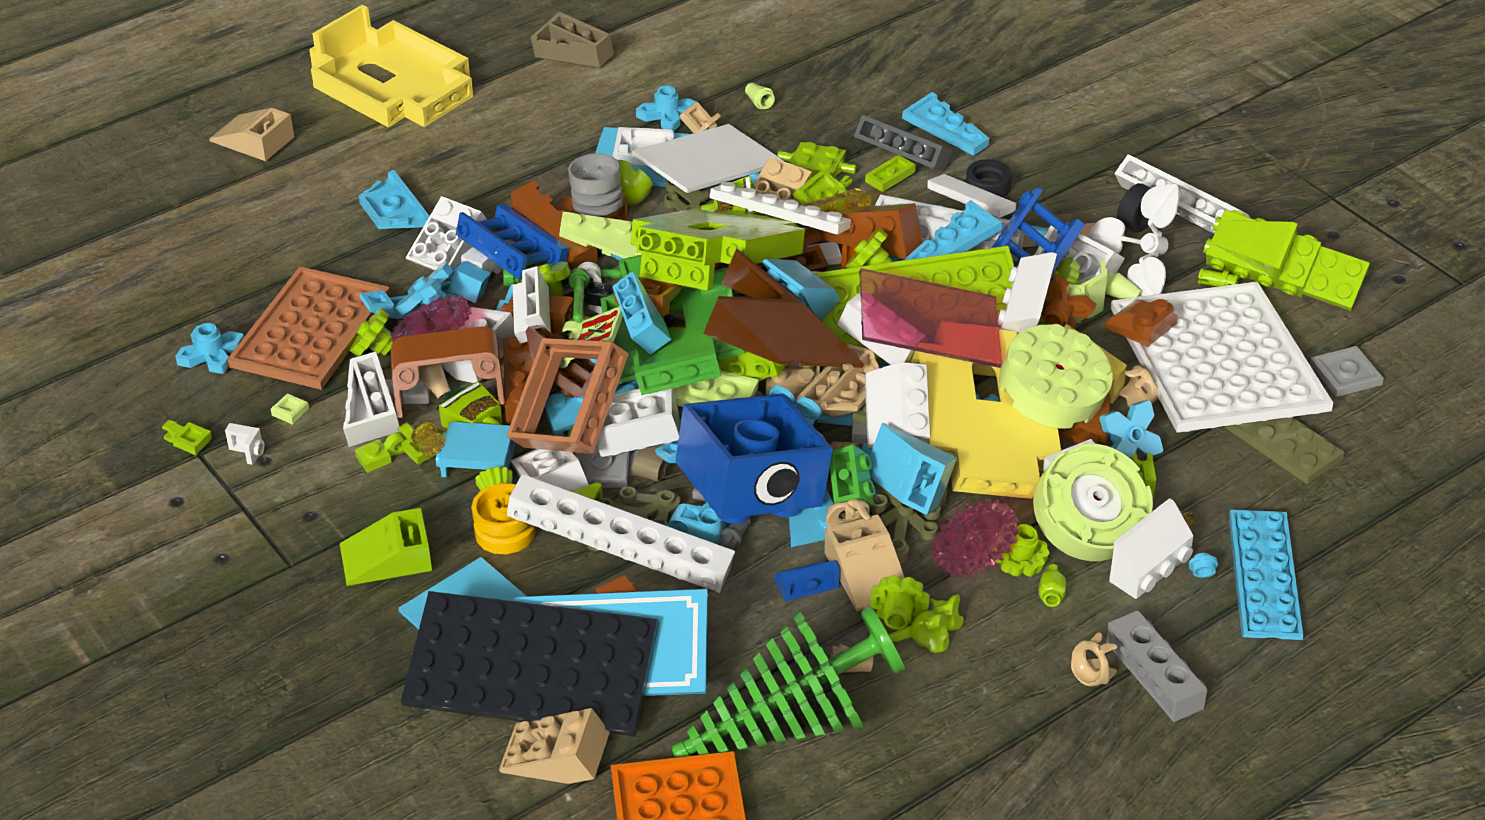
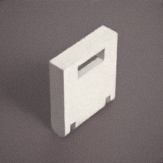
(638, 139)

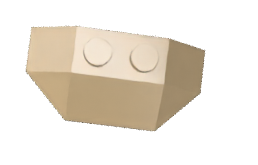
(843, 387)

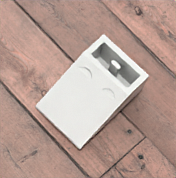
(438, 239)

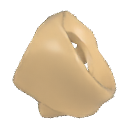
(1139, 387)
(835, 517)
(1092, 671)

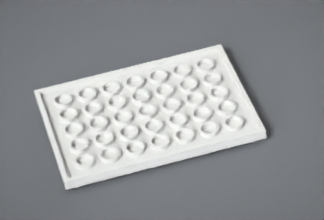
(1228, 360)

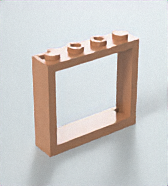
(595, 403)

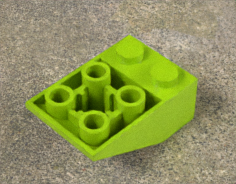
(387, 549)

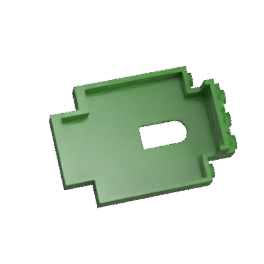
(689, 353)

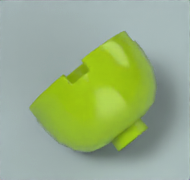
(634, 184)

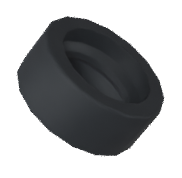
(990, 169)
(1130, 208)

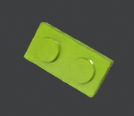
(890, 173)

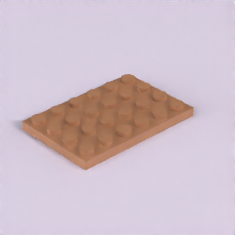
(306, 329)

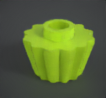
(493, 476)

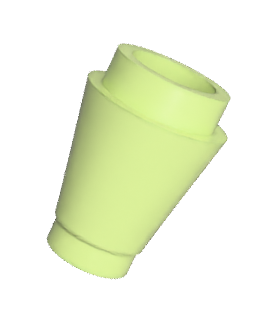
(760, 95)
(1120, 287)

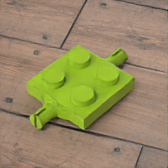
(818, 157)
(820, 187)

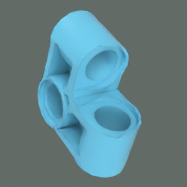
(698, 522)

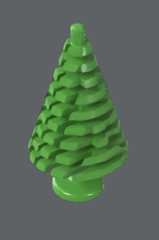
(811, 679)

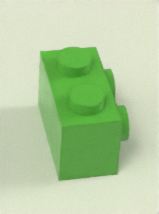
(851, 475)

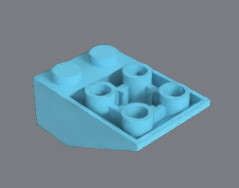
(804, 285)
(910, 468)

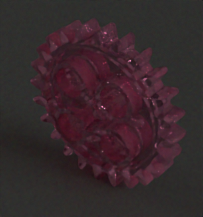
(445, 314)
(975, 538)

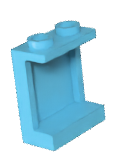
(475, 447)

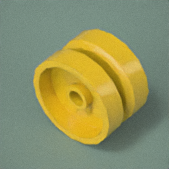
(493, 527)

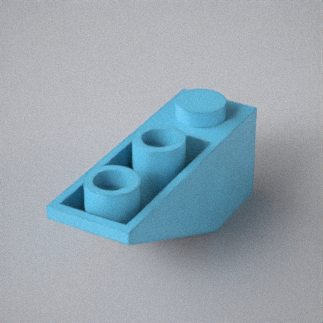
(640, 314)

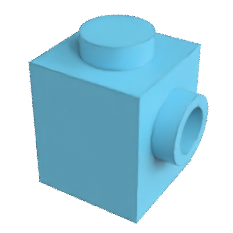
(468, 281)

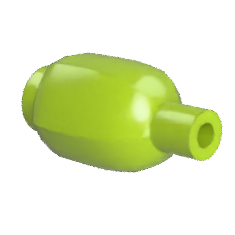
(1052, 586)

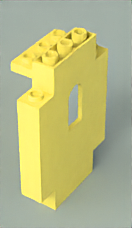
(427, 77)
(993, 442)

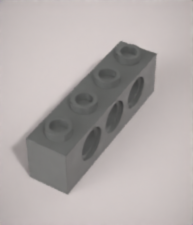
(903, 143)

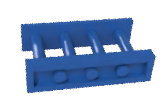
(514, 227)
(1066, 231)

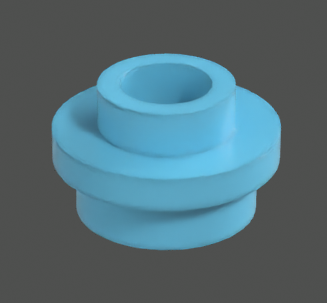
(1203, 565)

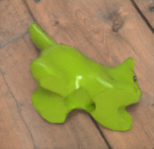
(932, 626)

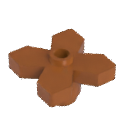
(1061, 307)

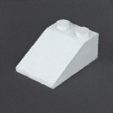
(552, 467)

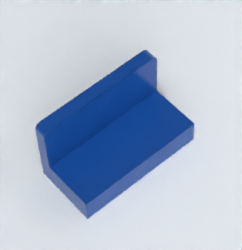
(808, 580)

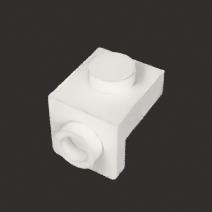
(245, 440)

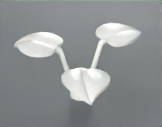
(1160, 207)

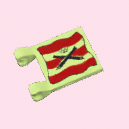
(598, 328)

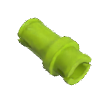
(1217, 279)

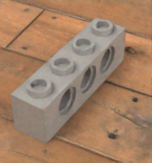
(1156, 666)

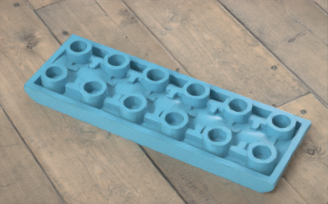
(1265, 575)

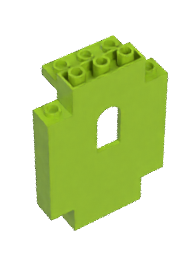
(688, 243)

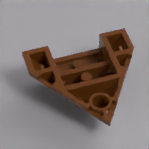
(574, 377)

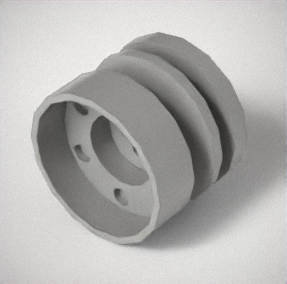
(595, 184)

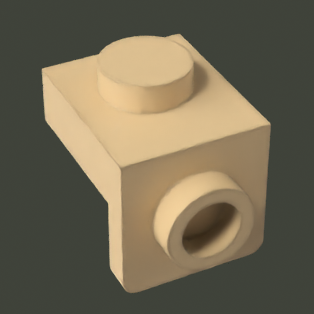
(698, 119)

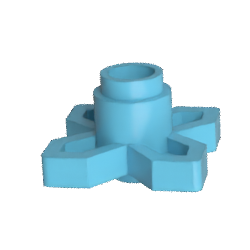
(665, 107)
(425, 289)
(209, 347)
(1130, 432)

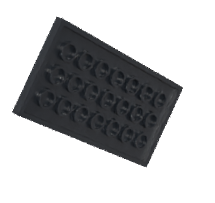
(529, 661)

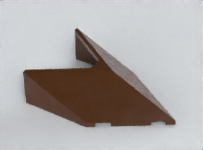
(772, 321)

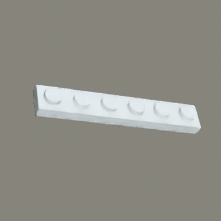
(784, 209)

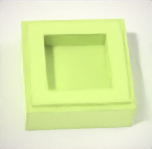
(290, 408)

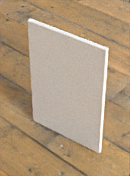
(705, 158)

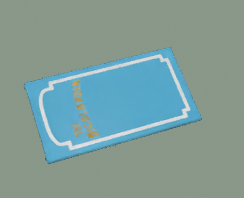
(681, 638)

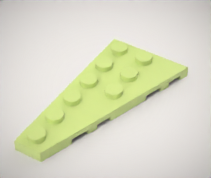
(604, 233)

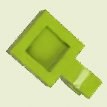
(188, 438)
(410, 447)
(377, 454)
(1146, 471)

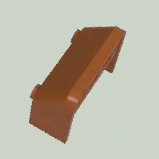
(444, 347)

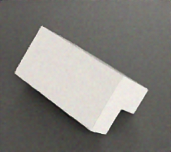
(530, 303)

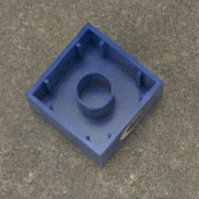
(753, 457)

